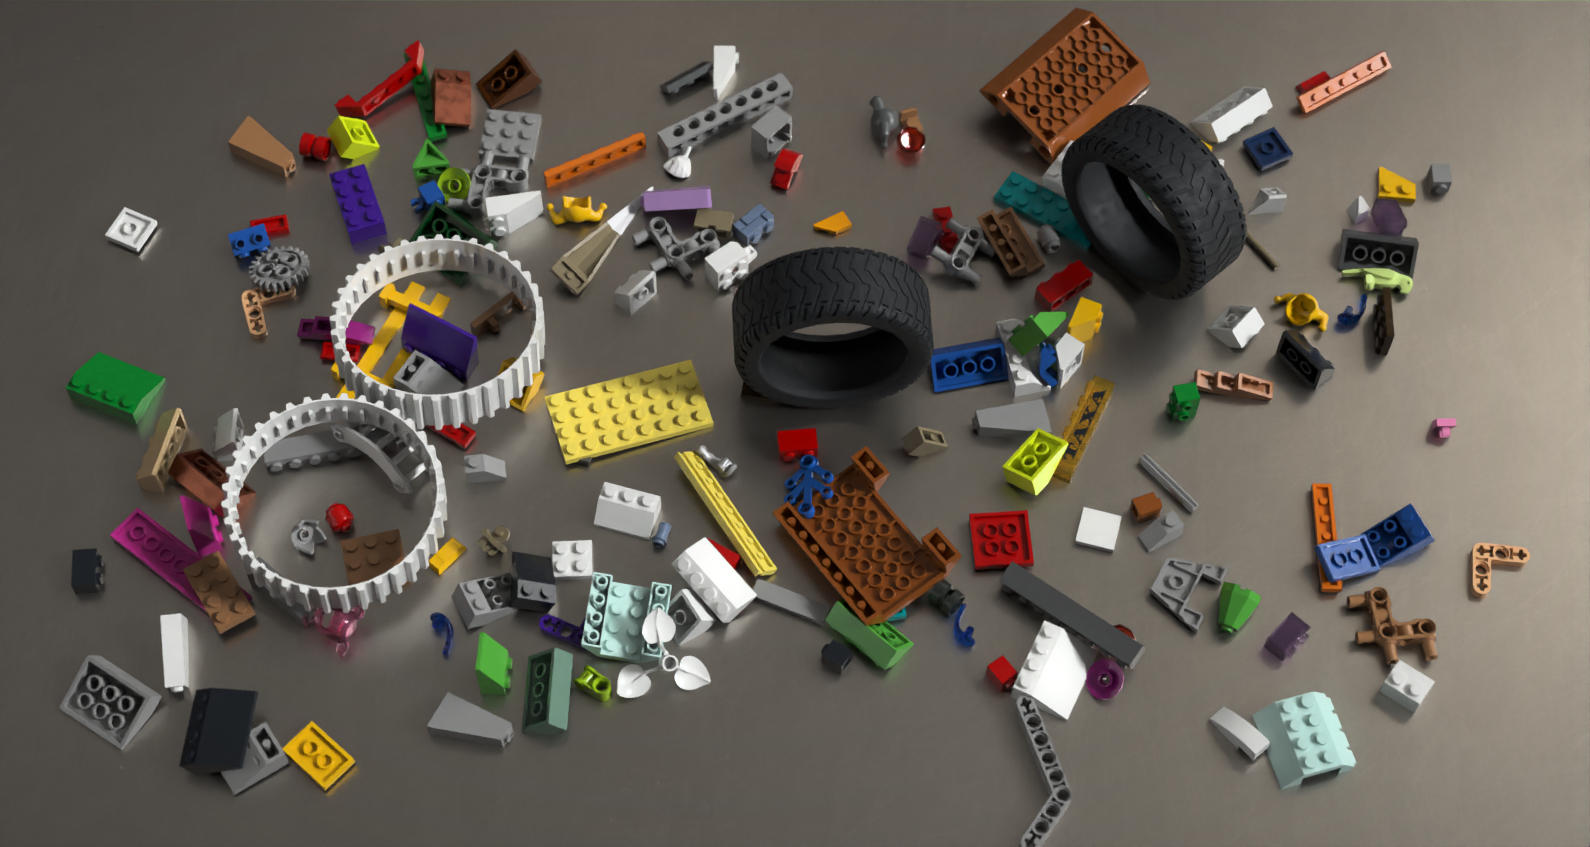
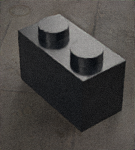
(86, 571)

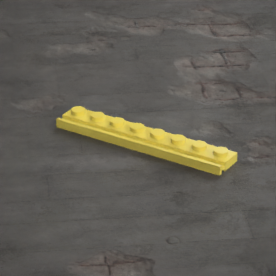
(725, 513)

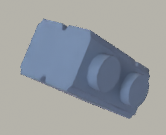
(753, 225)

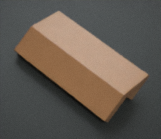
(1011, 242)

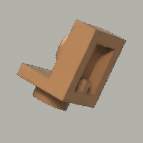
(909, 118)

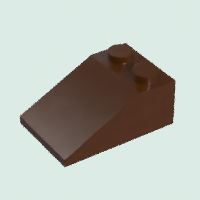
(508, 80)

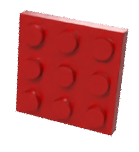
(1001, 539)

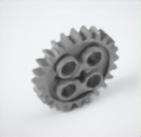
(279, 268)

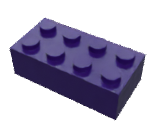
(358, 203)

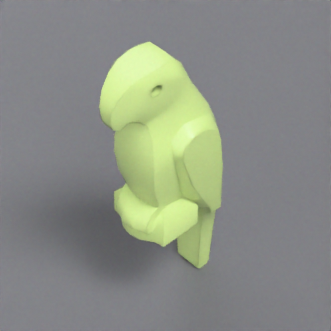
(1380, 278)

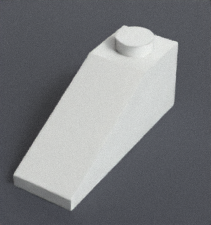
(724, 67)

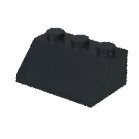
(1305, 358)

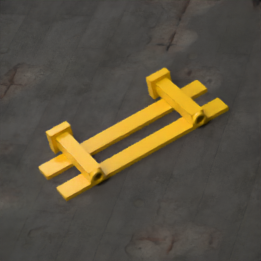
(400, 301)

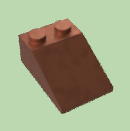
(451, 97)

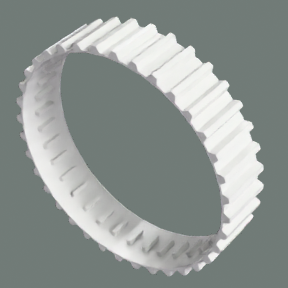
(429, 256)
(310, 414)

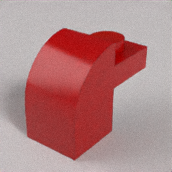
(785, 166)

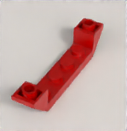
(350, 108)

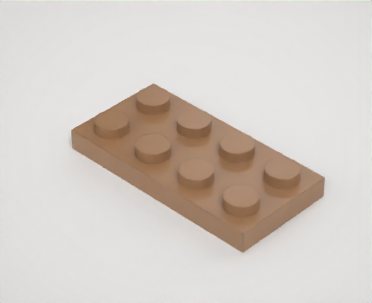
(219, 592)

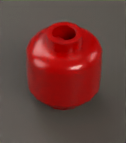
(339, 517)

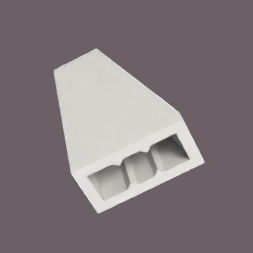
(175, 651)

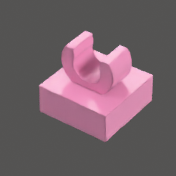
(1444, 426)

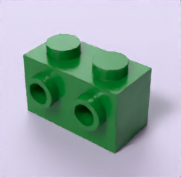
(1183, 401)

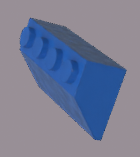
(968, 364)

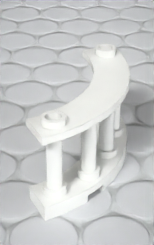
(358, 439)

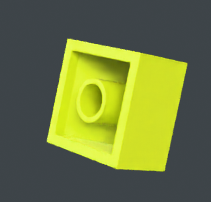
(352, 137)

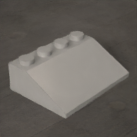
(109, 701)

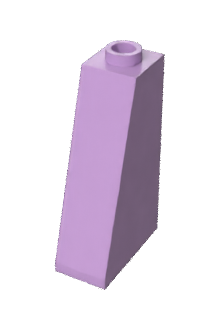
(676, 198)

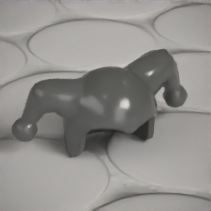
(883, 121)

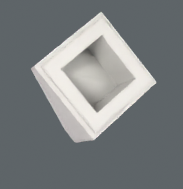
(1358, 210)

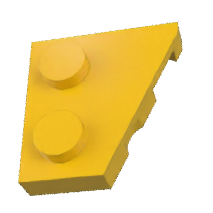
(1395, 187)

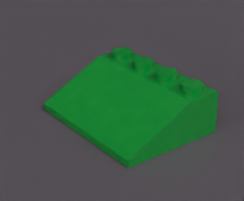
(114, 387)

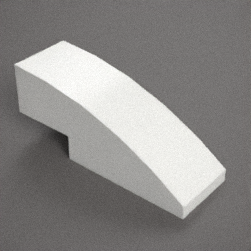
(1240, 732)

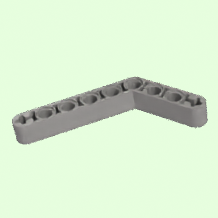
(1046, 771)

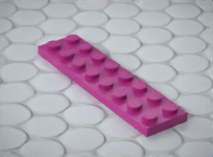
(159, 551)

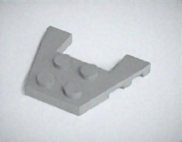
(1177, 583)

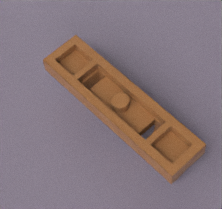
(490, 318)

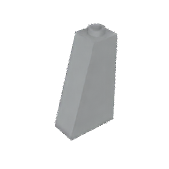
(1012, 420)
(468, 722)

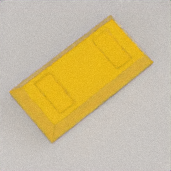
(446, 555)

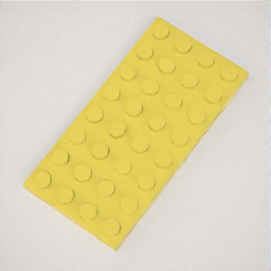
(628, 411)

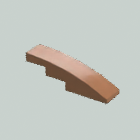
(1234, 386)

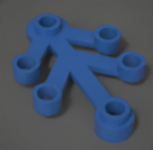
(808, 465)

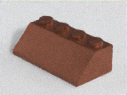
(204, 478)

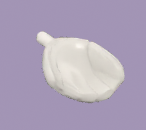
(680, 165)

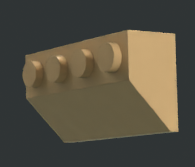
(162, 451)

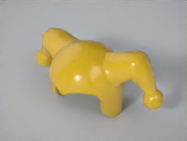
(576, 211)
(1302, 309)

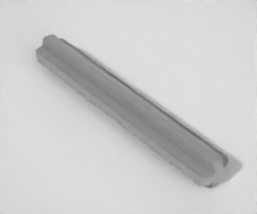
(1160, 475)

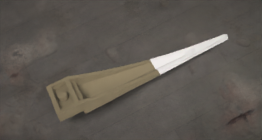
(581, 263)

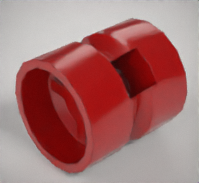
(315, 146)

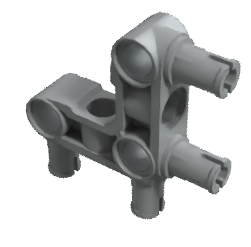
(494, 177)
(687, 250)

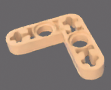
(258, 301)
(1486, 561)

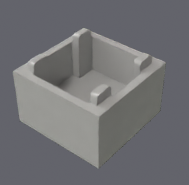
(771, 132)

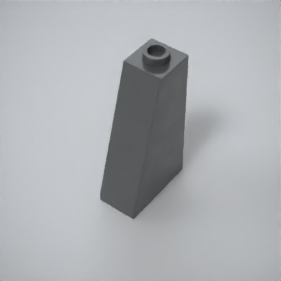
(296, 612)

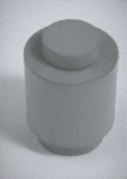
(1049, 238)

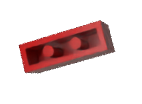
(1063, 285)

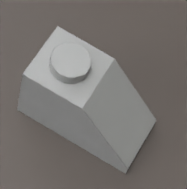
(484, 468)
(1161, 531)

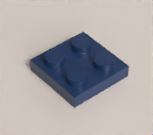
(1267, 148)

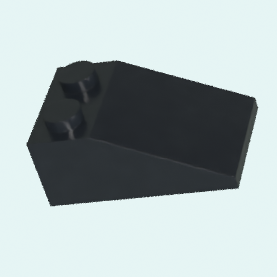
(532, 582)

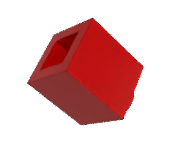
(1002, 673)

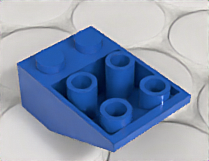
(1398, 535)

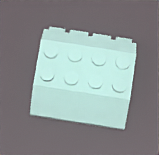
(1303, 738)

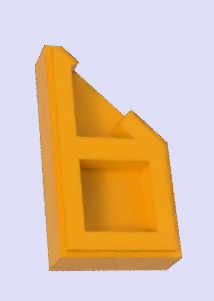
(834, 224)

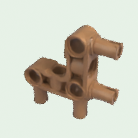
(1400, 632)

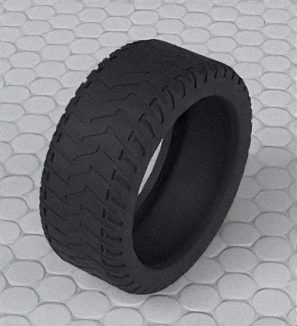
(1157, 154)
(831, 288)

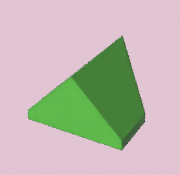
(429, 161)

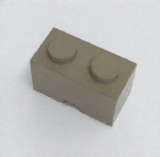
(716, 220)

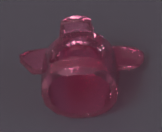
(340, 627)

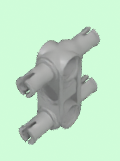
(963, 251)

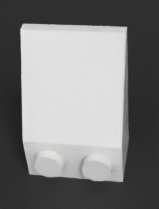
(513, 211)

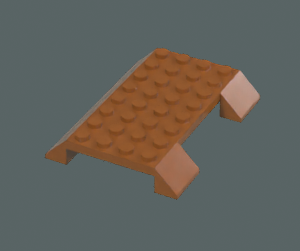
(866, 545)

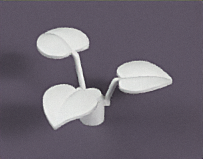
(690, 673)

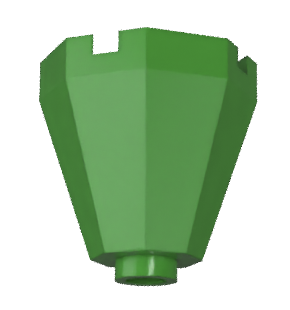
(1236, 606)

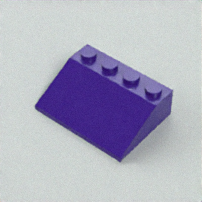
(440, 341)

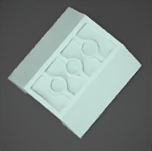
(617, 618)

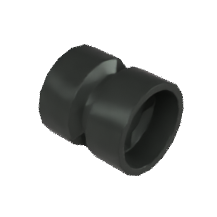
(944, 595)

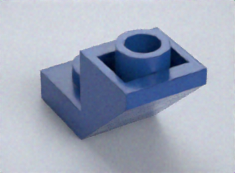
(1046, 358)

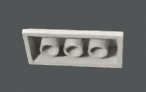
(1233, 113)
(1021, 370)
(714, 580)

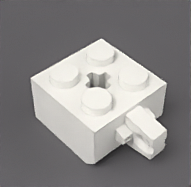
(728, 265)

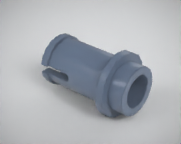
(659, 539)

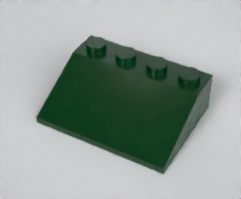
(445, 221)

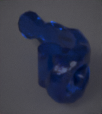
(1348, 318)
(439, 621)
(964, 638)

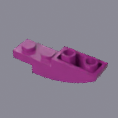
(320, 329)

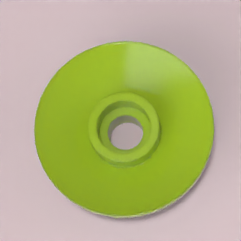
(448, 181)

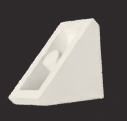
(1268, 201)

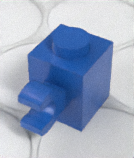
(427, 196)

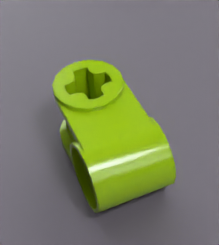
(591, 681)

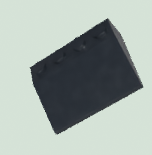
(218, 730)

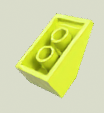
(1035, 461)

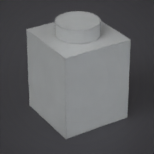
(1439, 178)

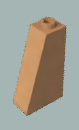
(260, 147)

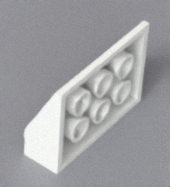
(1054, 670)

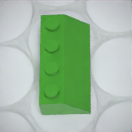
(878, 641)

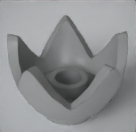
(312, 536)

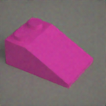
(201, 526)

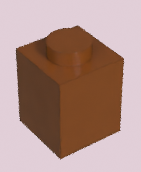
(1146, 507)

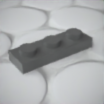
(687, 77)

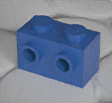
(249, 240)

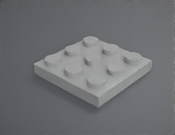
(510, 134)

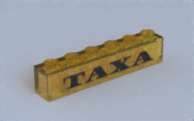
(1083, 425)

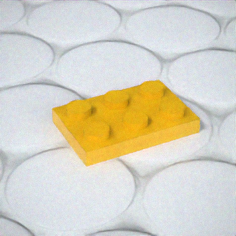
(318, 755)

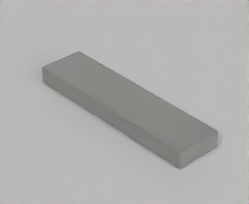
(791, 602)

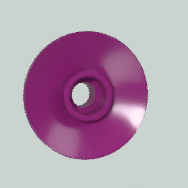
(1097, 677)

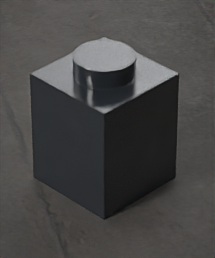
(836, 656)

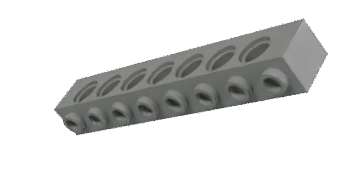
(714, 121)

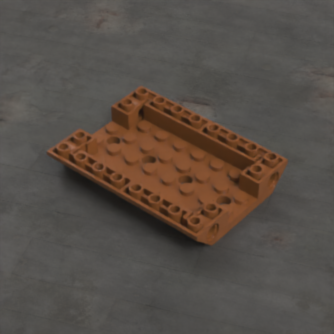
(1085, 99)

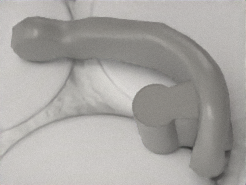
(722, 466)

